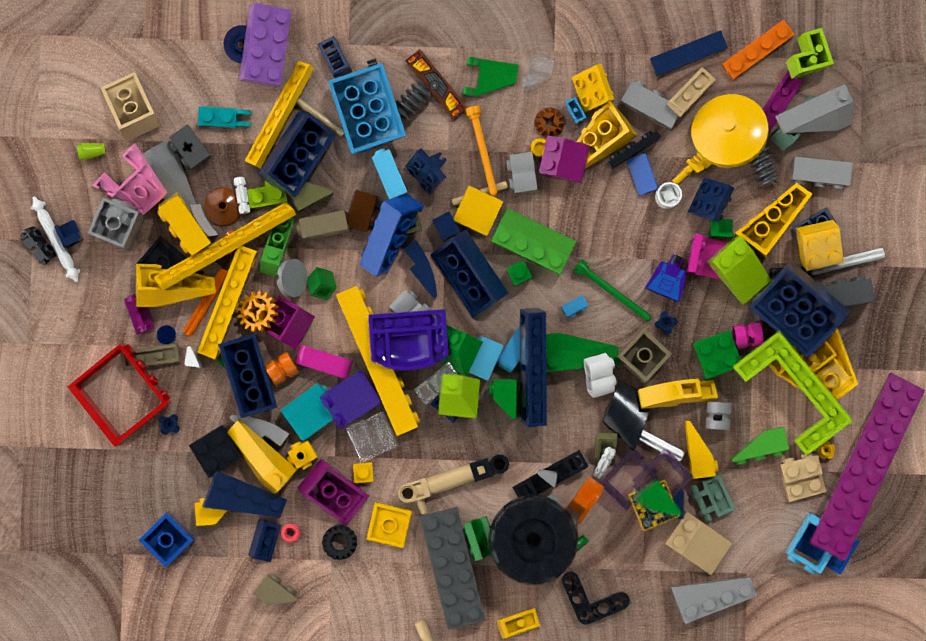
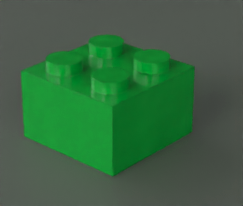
(716, 354)

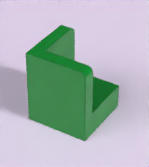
(722, 229)
(321, 283)

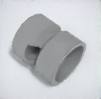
(718, 408)

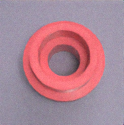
(286, 537)

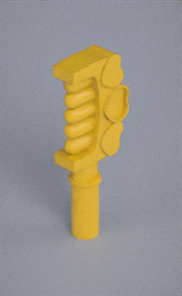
(695, 164)

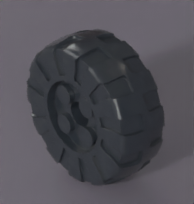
(533, 562)

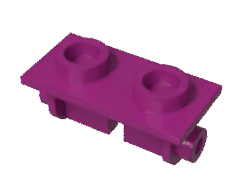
(139, 315)

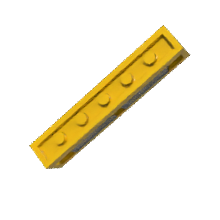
(227, 302)

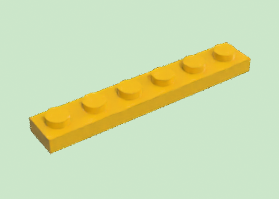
(279, 114)

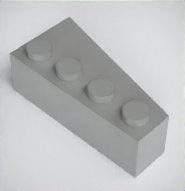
(708, 597)

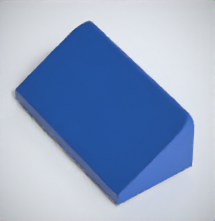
(642, 174)

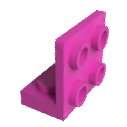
(702, 250)

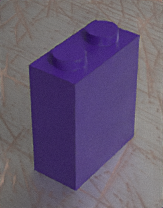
(350, 399)

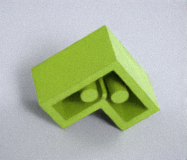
(814, 55)

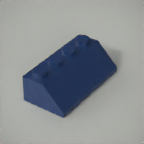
(296, 154)
(469, 273)
(247, 376)

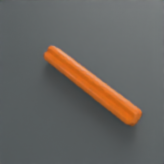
(204, 304)

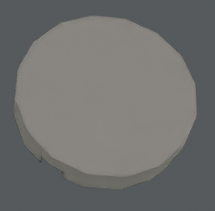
(292, 278)

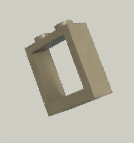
(323, 225)

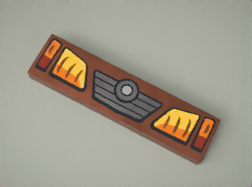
(436, 83)

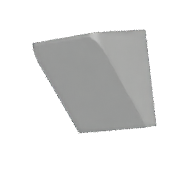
(549, 476)

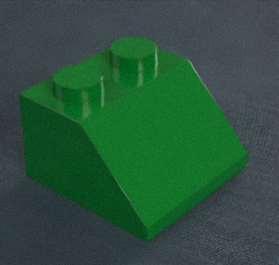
(462, 350)
(504, 394)
(656, 498)

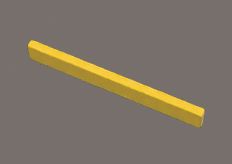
(224, 246)

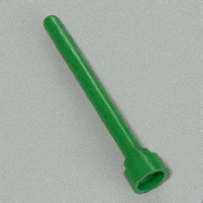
(583, 269)

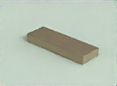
(154, 356)

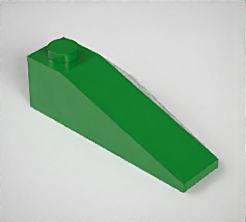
(568, 352)

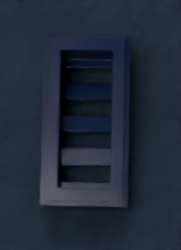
(340, 68)

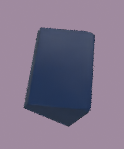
(264, 540)

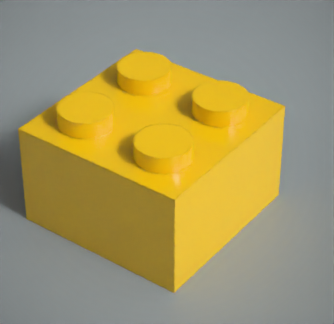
(819, 245)

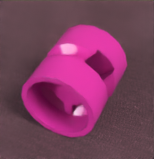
(747, 335)

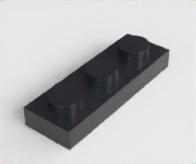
(632, 149)

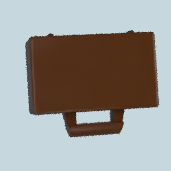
(362, 210)

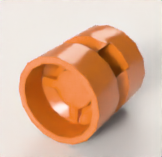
(281, 368)

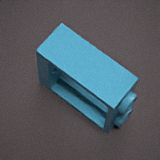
(389, 173)
(810, 518)

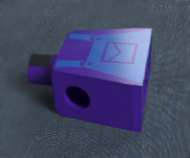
(668, 279)

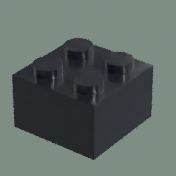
(215, 451)

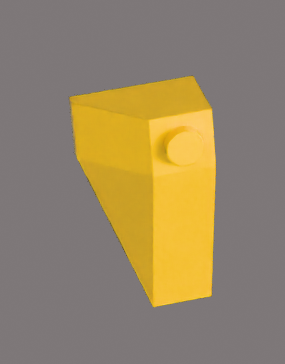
(150, 295)

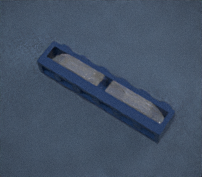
(533, 367)

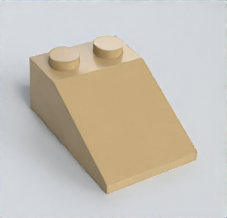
(130, 107)
(697, 543)

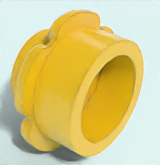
(831, 449)

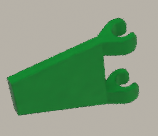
(491, 77)

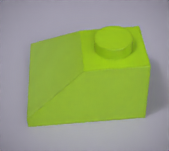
(458, 396)

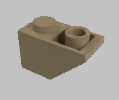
(273, 592)

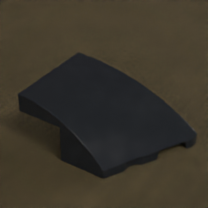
(625, 414)

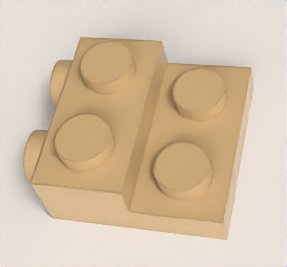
(802, 477)

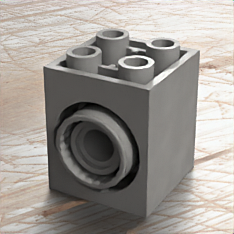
(116, 223)

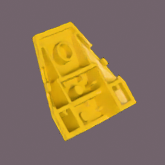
(829, 364)

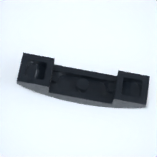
(565, 468)

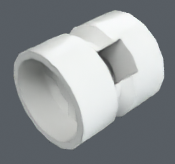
(668, 195)

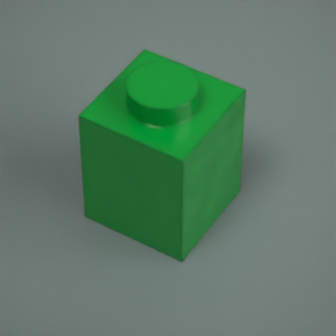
(519, 273)

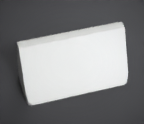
(192, 358)

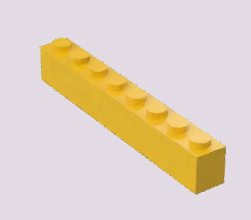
(385, 380)

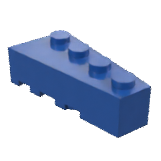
(389, 233)

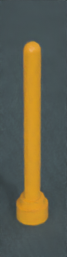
(474, 115)

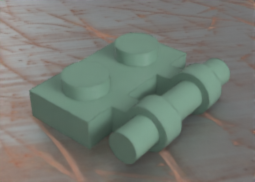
(717, 495)

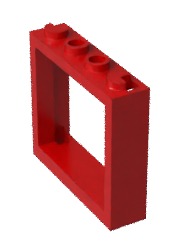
(93, 410)

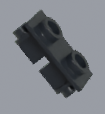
(33, 238)

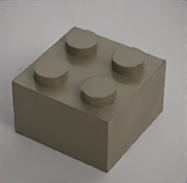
(643, 355)

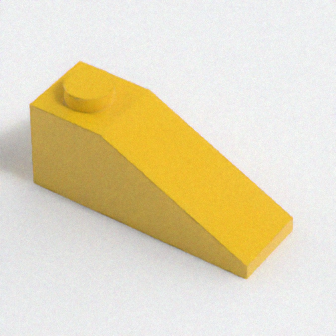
(700, 458)

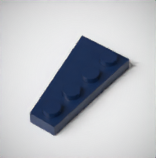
(238, 496)

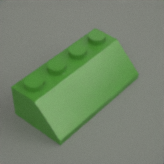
(533, 241)

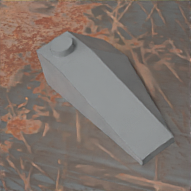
(824, 113)
(170, 171)

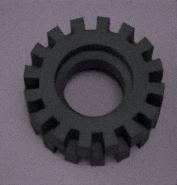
(351, 542)

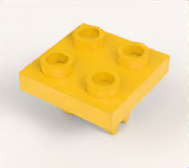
(593, 88)

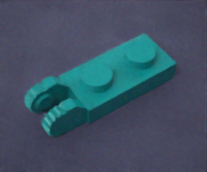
(222, 117)

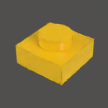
(363, 472)

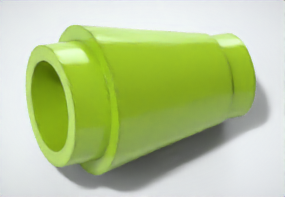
(90, 150)

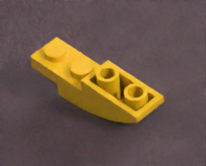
(677, 392)

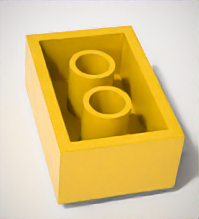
(183, 224)

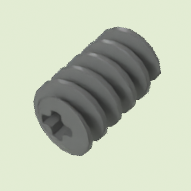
(413, 99)
(764, 169)

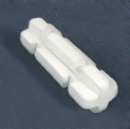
(241, 195)
(604, 462)

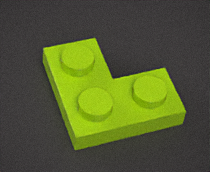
(266, 196)

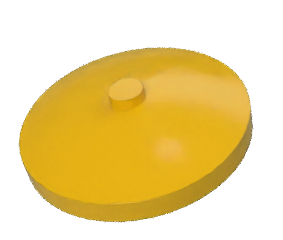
(730, 130)

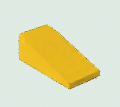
(518, 623)

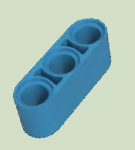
(511, 353)

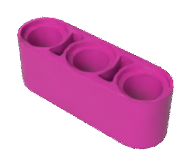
(323, 361)

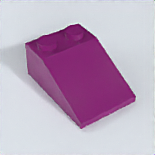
(333, 492)

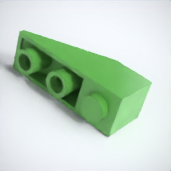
(276, 247)
(765, 443)

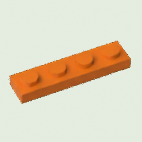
(758, 49)

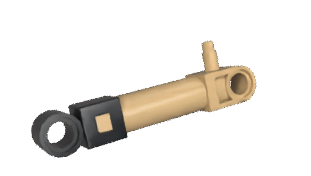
(451, 479)

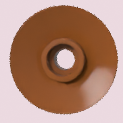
(222, 216)

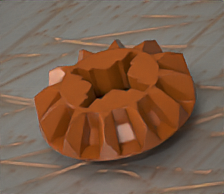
(551, 130)

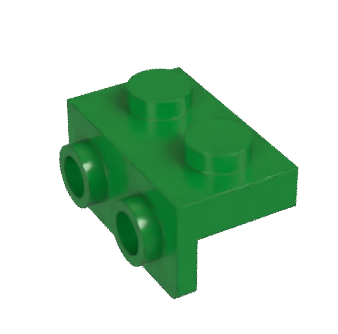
(478, 532)

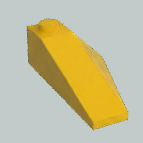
(606, 133)
(265, 462)

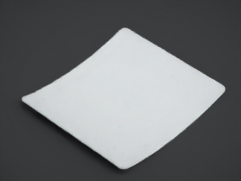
(201, 219)

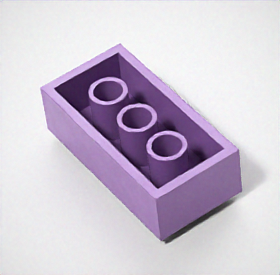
(265, 45)

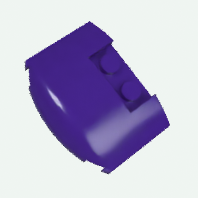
(408, 339)

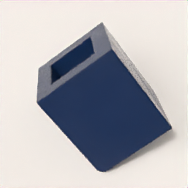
(446, 226)
(69, 234)

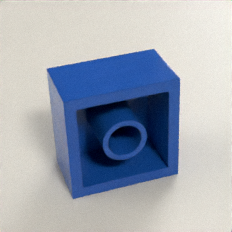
(167, 539)

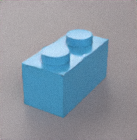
(575, 110)
(575, 305)

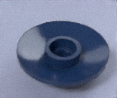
(231, 40)

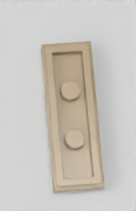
(691, 91)

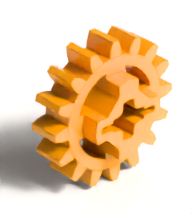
(260, 313)

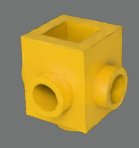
(308, 451)

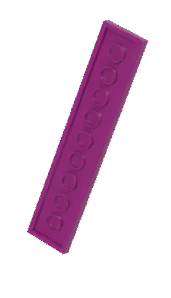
(867, 466)

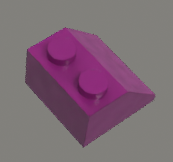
(564, 159)
(290, 323)

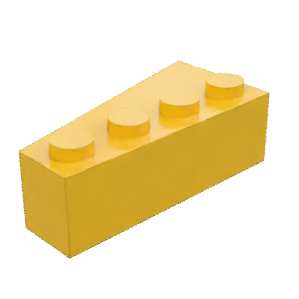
(771, 224)

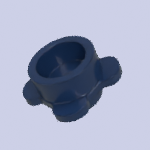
(671, 322)
(164, 424)

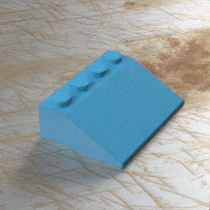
(367, 109)

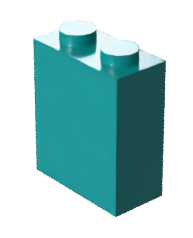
(307, 413)

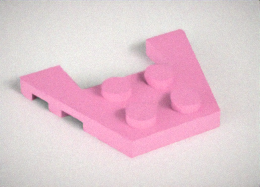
(140, 189)

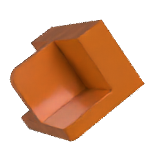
(586, 497)

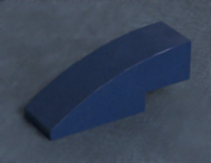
(422, 268)

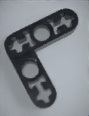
(585, 604)

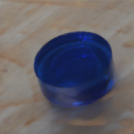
(166, 334)

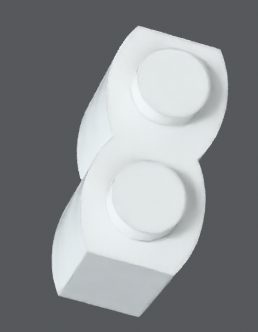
(599, 375)

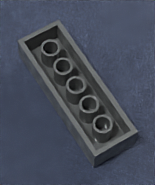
(850, 293)
(452, 568)

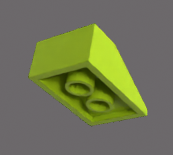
(739, 269)

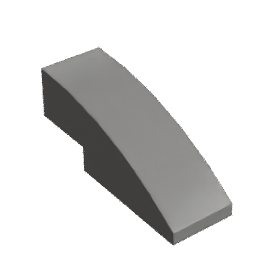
(264, 428)

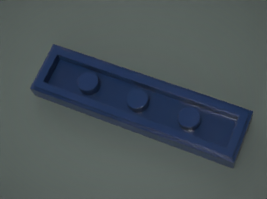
(688, 53)

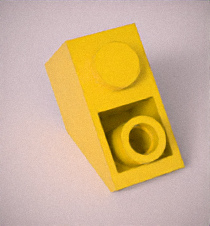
(207, 516)

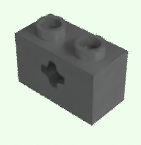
(199, 153)

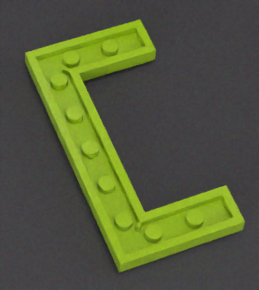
(834, 414)

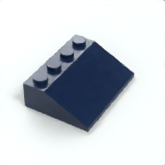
(799, 309)

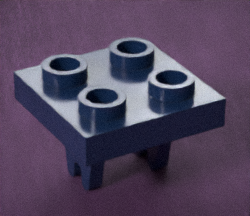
(427, 170)
(711, 200)

